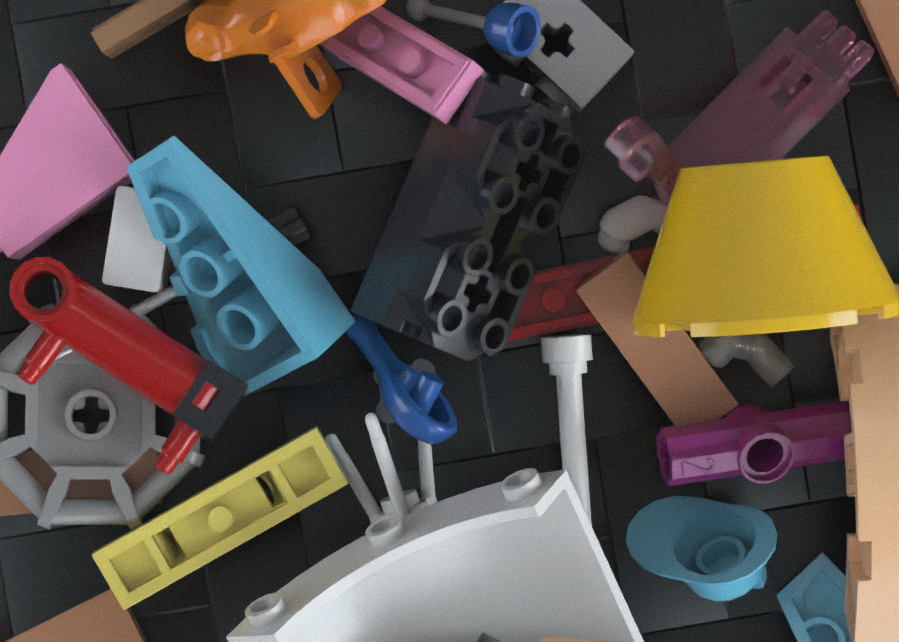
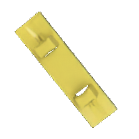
(219, 518)

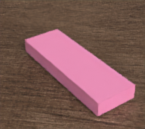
(406, 62)

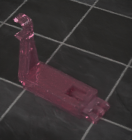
(756, 114)

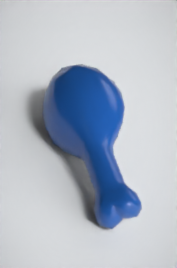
(410, 397)

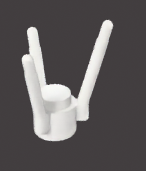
(398, 501)

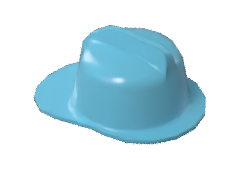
(704, 543)

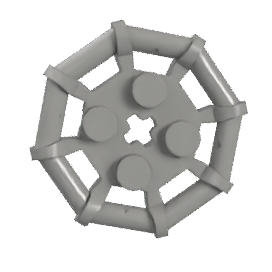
(72, 451)

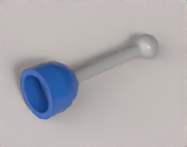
(507, 27)

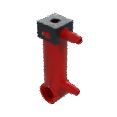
(131, 351)

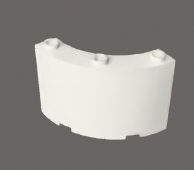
(487, 561)

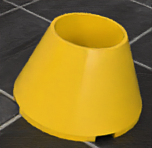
(762, 254)

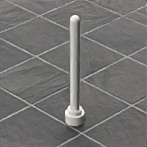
(567, 361)

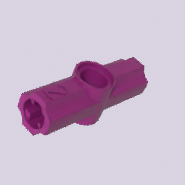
(724, 445)

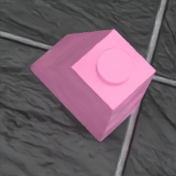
(57, 164)

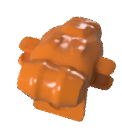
(284, 32)

